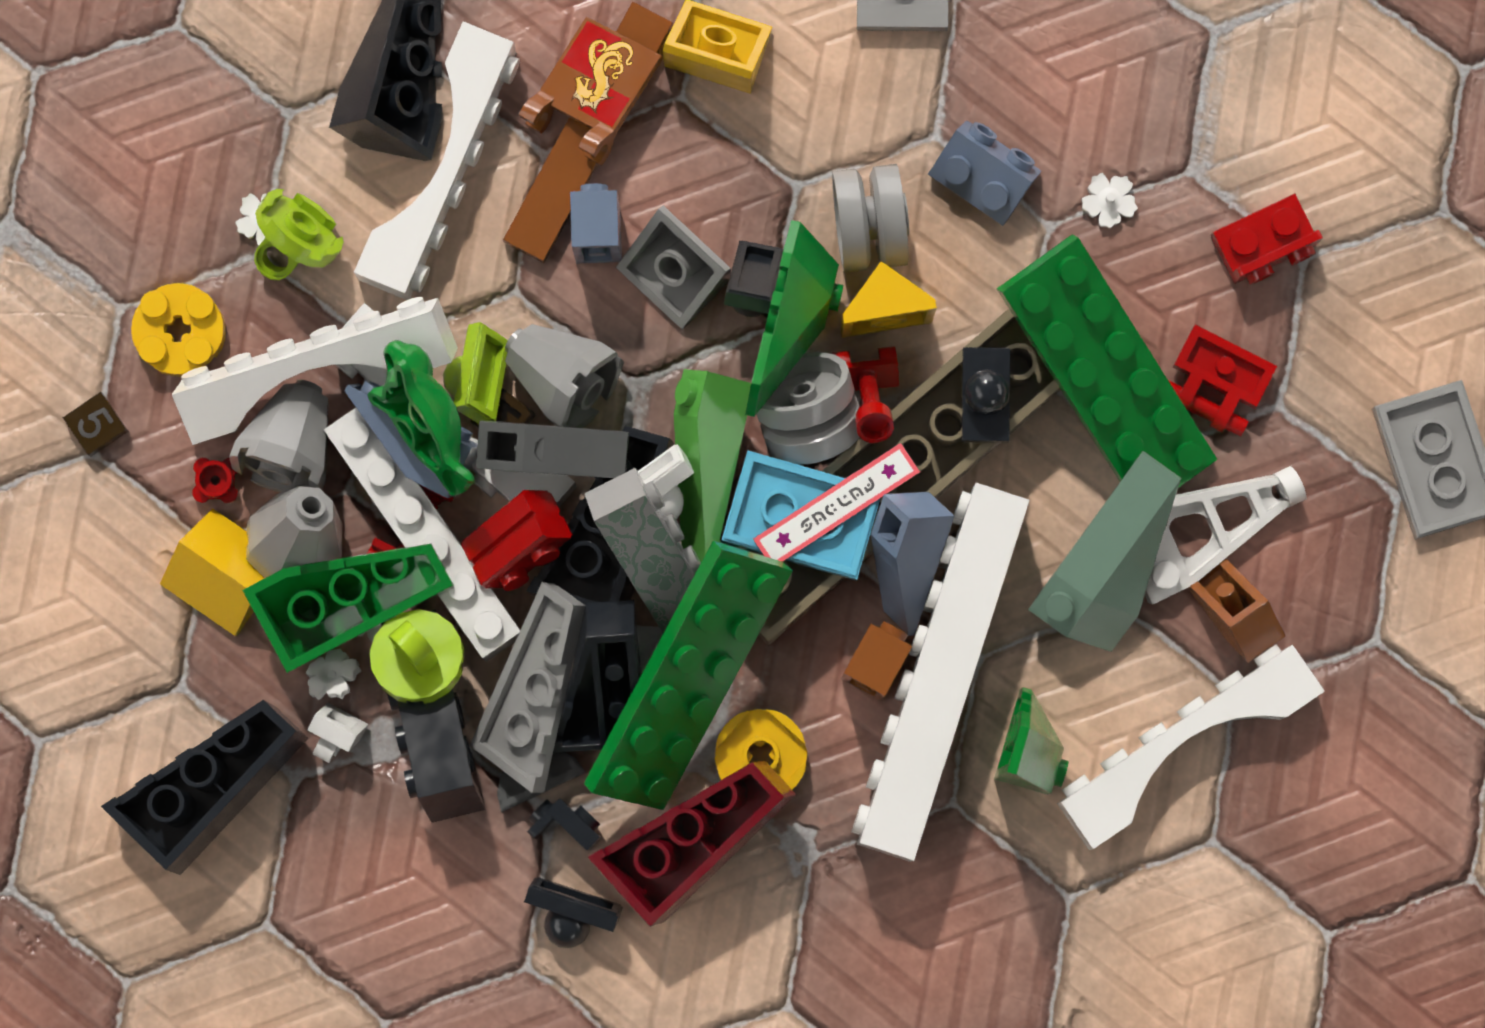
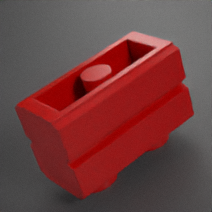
(517, 540)

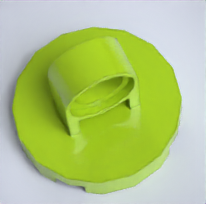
(297, 230)
(417, 656)

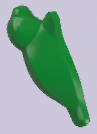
(423, 414)

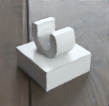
(336, 731)

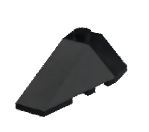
(391, 83)

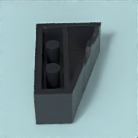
(601, 676)

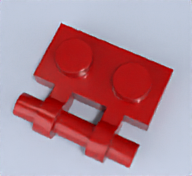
(1225, 368)

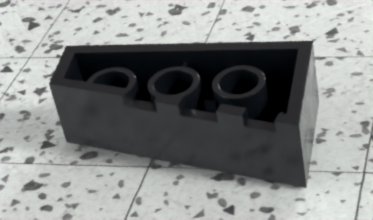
(586, 561)
(206, 786)

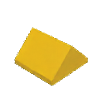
(716, 46)
(887, 304)
(213, 570)

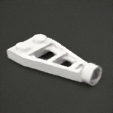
(1174, 572)

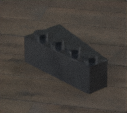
(438, 756)

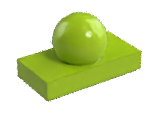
(478, 374)

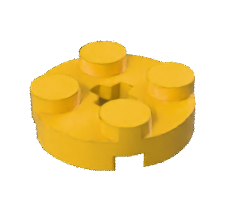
(160, 309)
(758, 728)

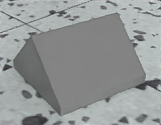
(674, 268)

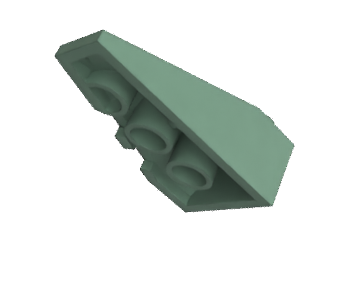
(1108, 569)

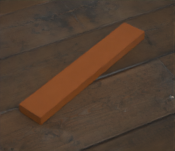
(566, 167)

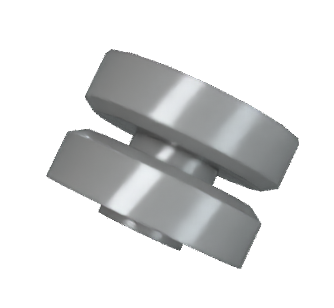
(873, 217)
(811, 411)

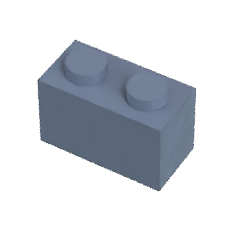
(595, 224)

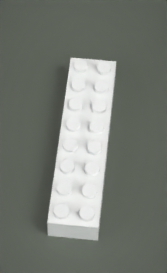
(942, 672)

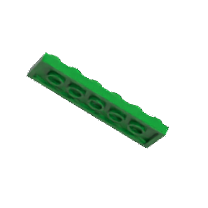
(1103, 363)
(688, 676)

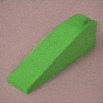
(710, 432)

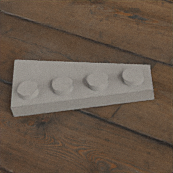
(530, 694)

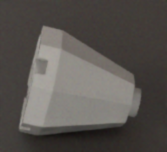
(563, 372)
(286, 440)
(294, 531)

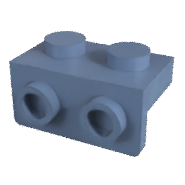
(985, 171)

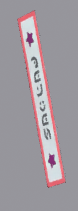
(837, 504)

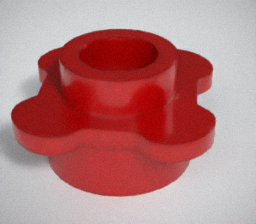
(205, 490)

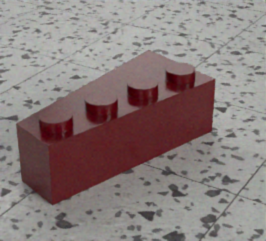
(686, 845)

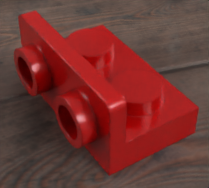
(1266, 239)

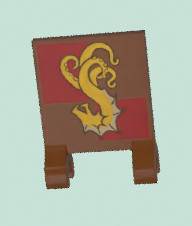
(595, 85)

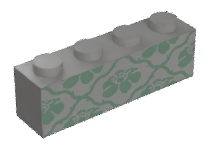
(644, 542)

